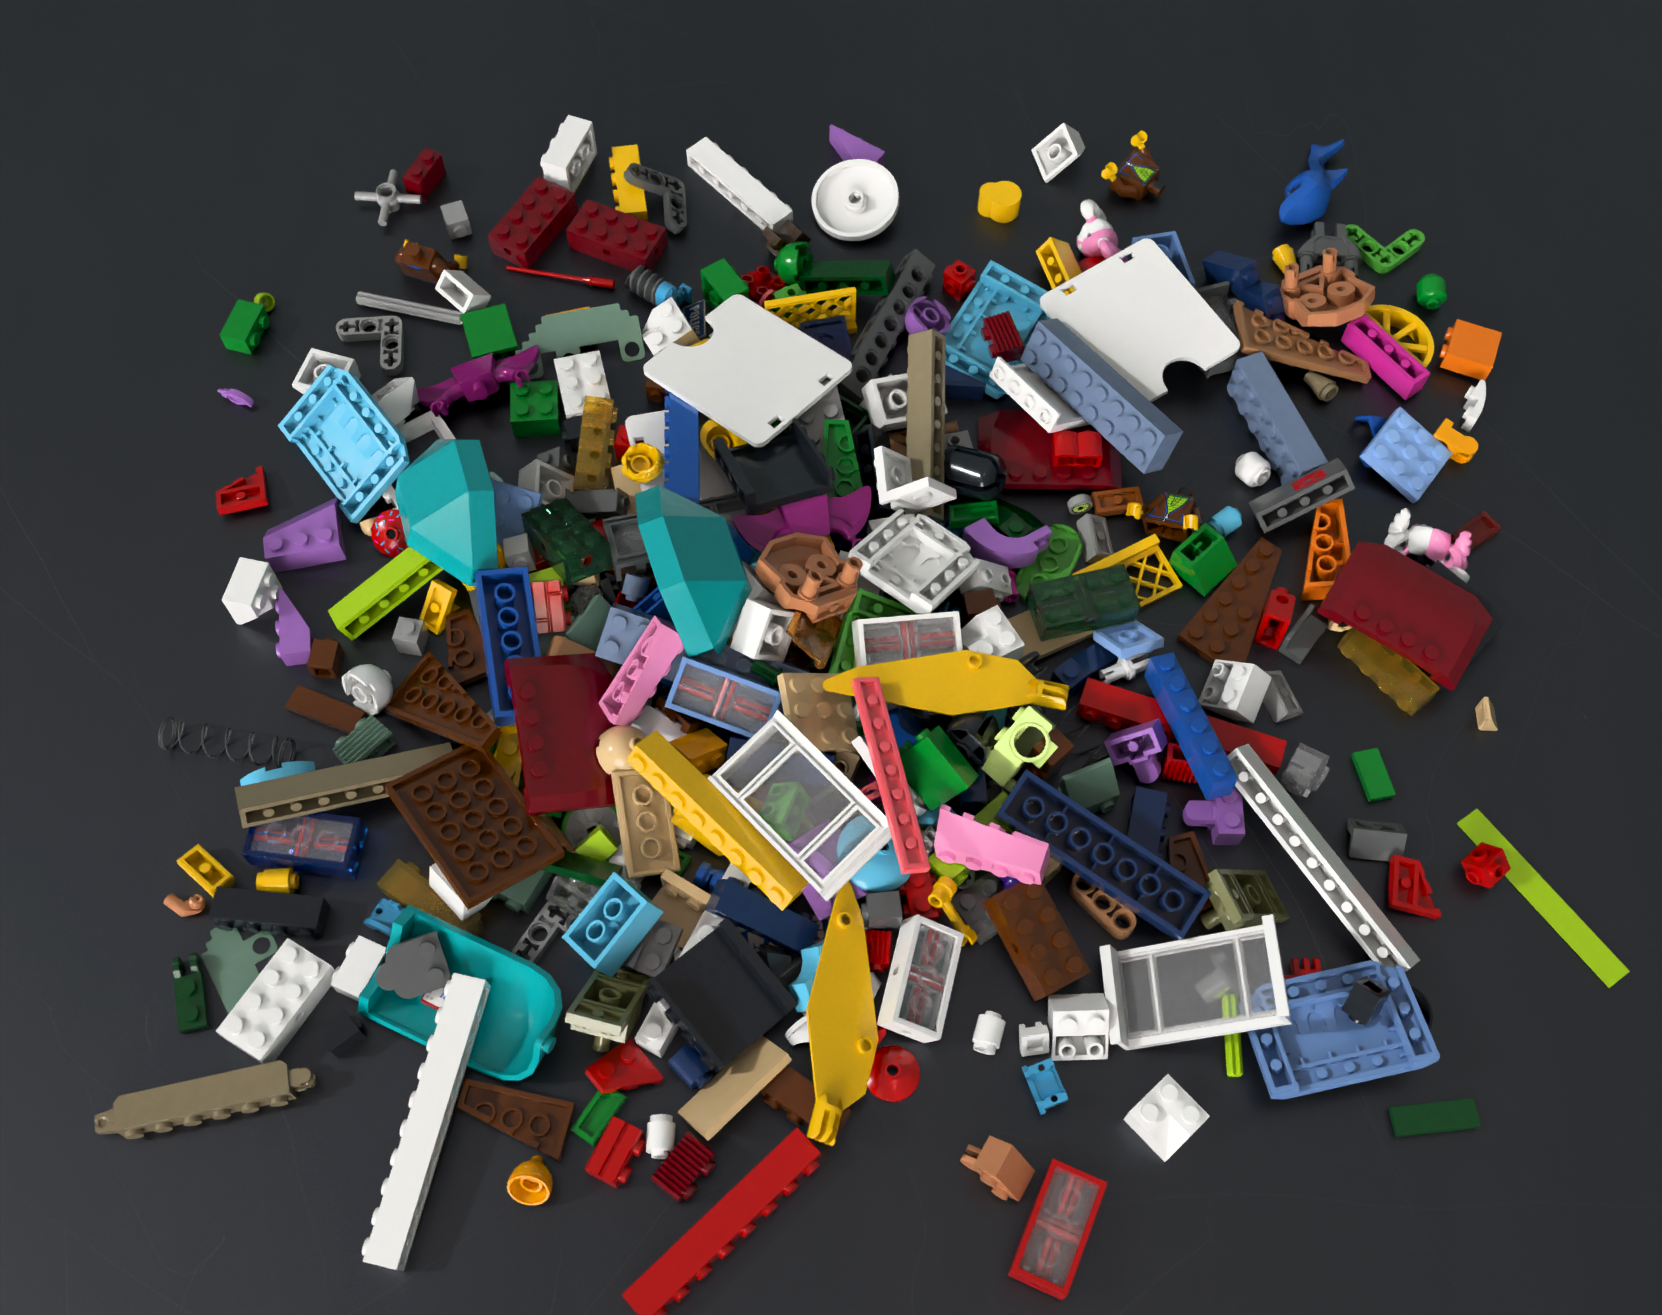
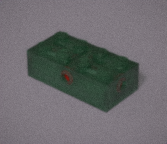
(567, 541)
(1082, 602)

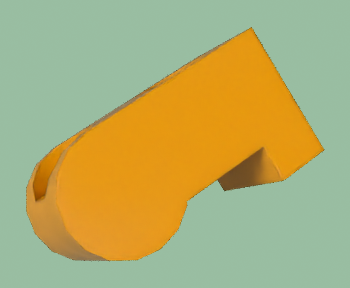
(1456, 442)

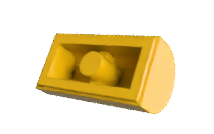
(205, 869)

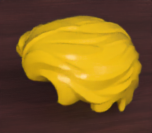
(642, 463)

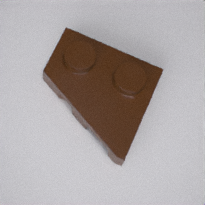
(690, 723)

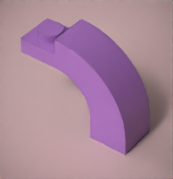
(1004, 550)

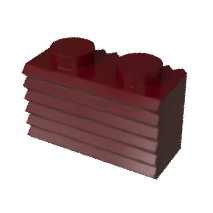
(424, 173)
(1002, 337)
(684, 1168)

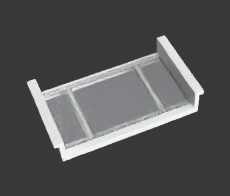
(803, 805)
(1195, 987)

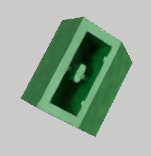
(1203, 559)

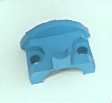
(384, 921)
(1045, 1085)

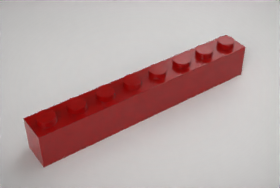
(1128, 709)
(723, 1225)

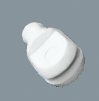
(1125, 668)

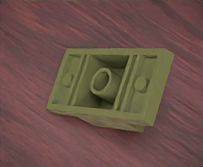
(1241, 899)
(608, 1007)

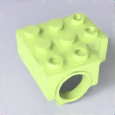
(1015, 745)

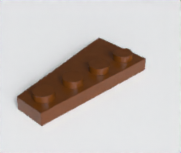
(523, 1115)

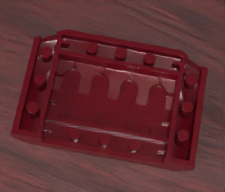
(1029, 455)
(1408, 610)
(560, 730)

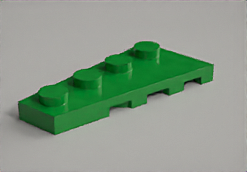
(840, 454)

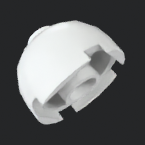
(369, 687)

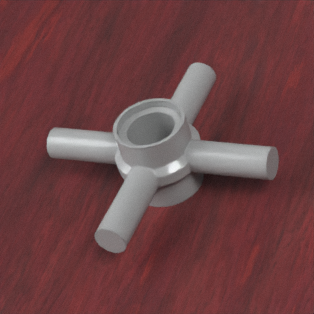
(388, 197)

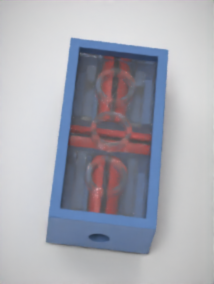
(722, 697)

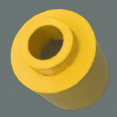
(277, 880)

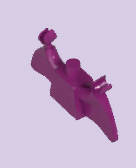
(478, 379)
(809, 516)

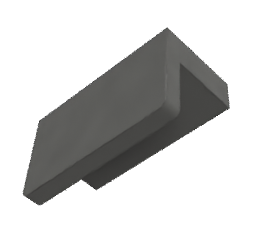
(1303, 636)
(1375, 839)

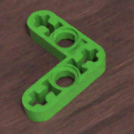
(1385, 259)

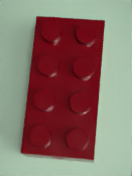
(533, 223)
(616, 237)

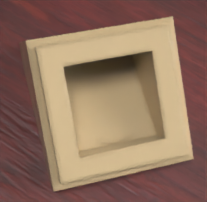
(1486, 715)

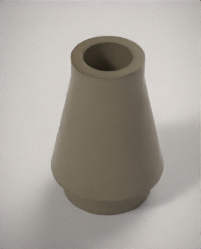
(1321, 386)

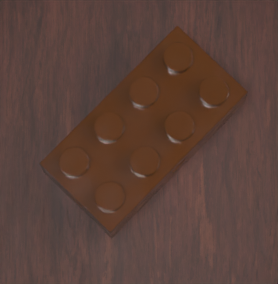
(1036, 938)

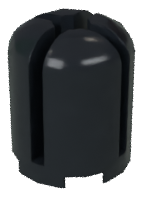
(974, 472)
(971, 741)

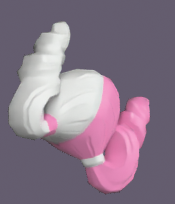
(1103, 237)
(1428, 541)

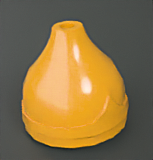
(530, 1182)

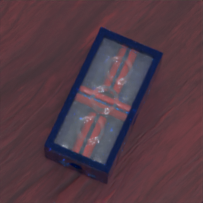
(308, 844)

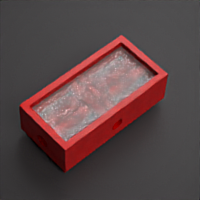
(1057, 1229)

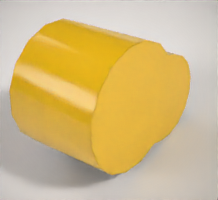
(999, 201)

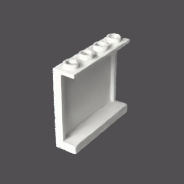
(1035, 397)

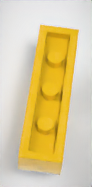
(1408, 325)

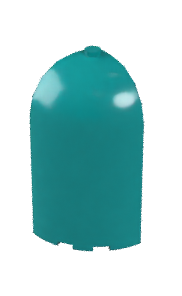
(518, 1011)

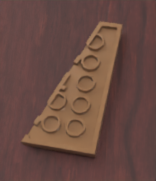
(1292, 346)

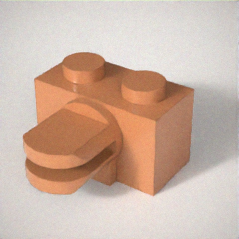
(1000, 1167)

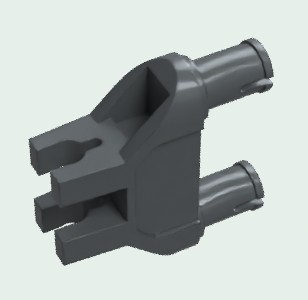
(1311, 251)

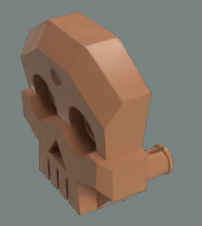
(1325, 293)
(809, 575)

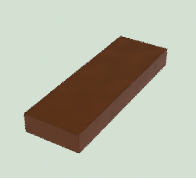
(324, 709)

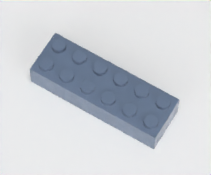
(1273, 418)

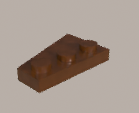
(465, 648)
(1187, 857)

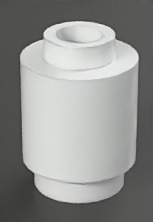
(988, 1033)
(660, 1136)

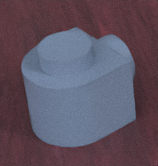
(635, 586)

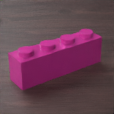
(1385, 356)

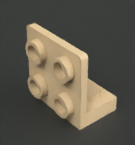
(681, 904)

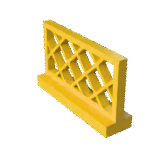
(810, 301)
(1131, 556)

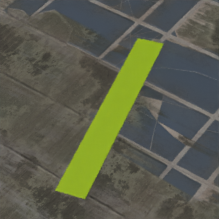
(1547, 902)

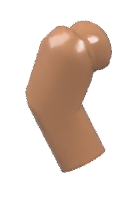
(185, 908)

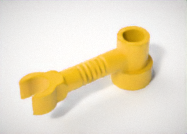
(941, 897)

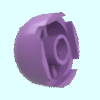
(927, 315)

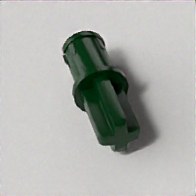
(766, 672)

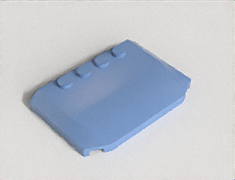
(1331, 1050)

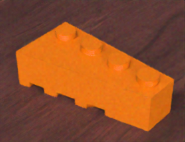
(1327, 550)

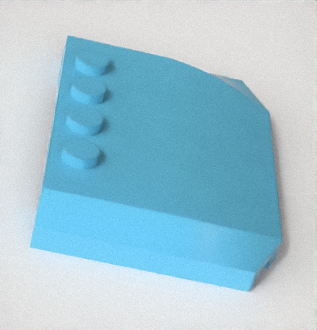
(994, 293)
(347, 440)

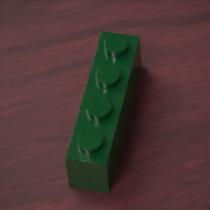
(867, 276)

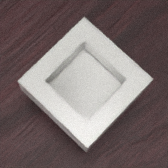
(1033, 1039)

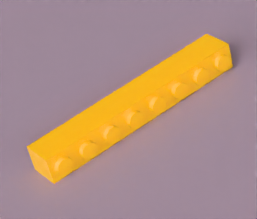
(717, 819)

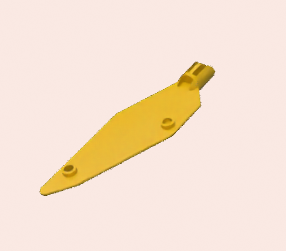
(956, 683)
(841, 1018)

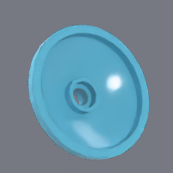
(881, 872)

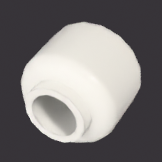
(1252, 469)

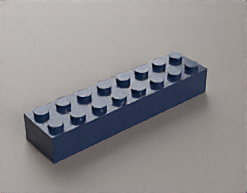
(1103, 856)

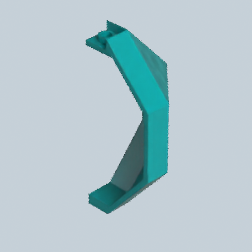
(450, 508)
(693, 567)

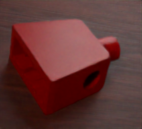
(1277, 607)

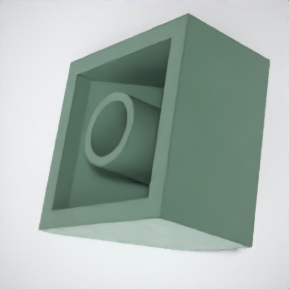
(1092, 786)

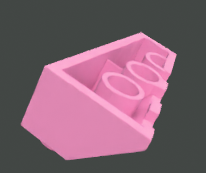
(641, 672)
(989, 848)

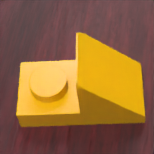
(438, 606)

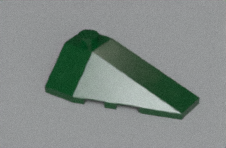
(1013, 520)

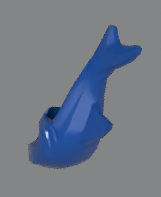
(1315, 188)

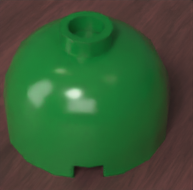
(792, 261)

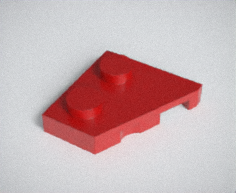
(243, 494)
(1409, 888)
(623, 1069)

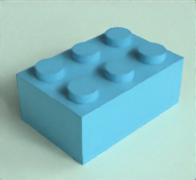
(612, 924)

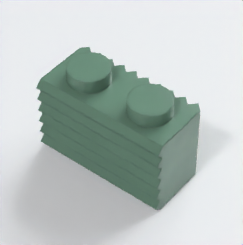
(366, 741)

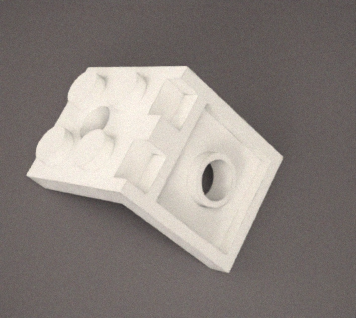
(897, 485)

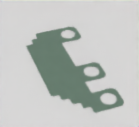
(585, 327)
(233, 963)

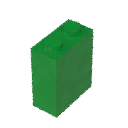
(490, 332)
(935, 767)

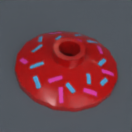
(380, 533)

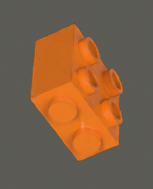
(1470, 349)

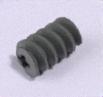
(644, 283)

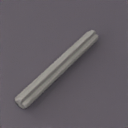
(409, 307)

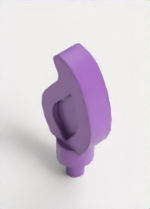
(236, 396)

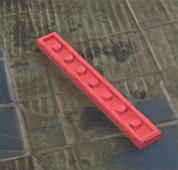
(890, 776)

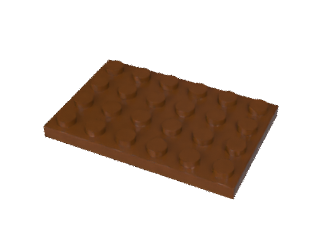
(473, 823)

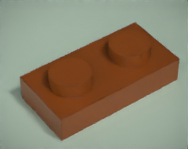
(1115, 501)

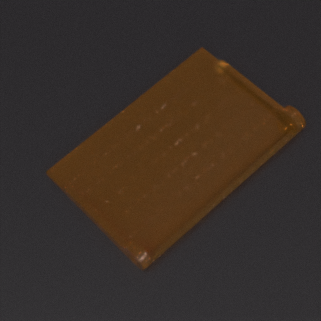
(814, 638)

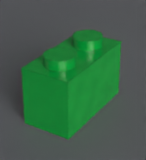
(245, 327)

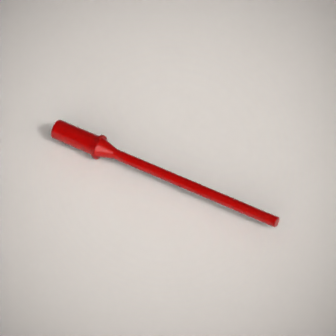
(592, 281)

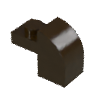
(787, 234)

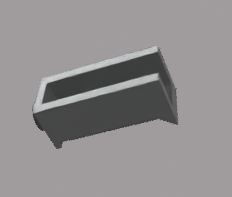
(599, 503)

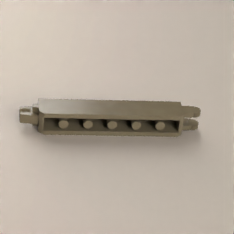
(204, 1098)

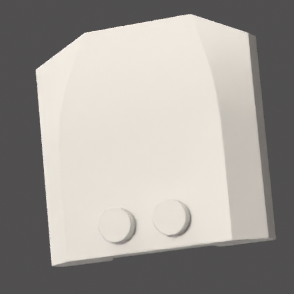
(915, 560)

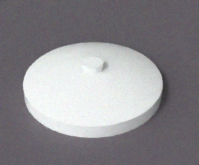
(855, 200)

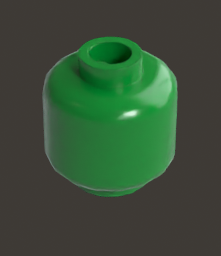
(1431, 291)

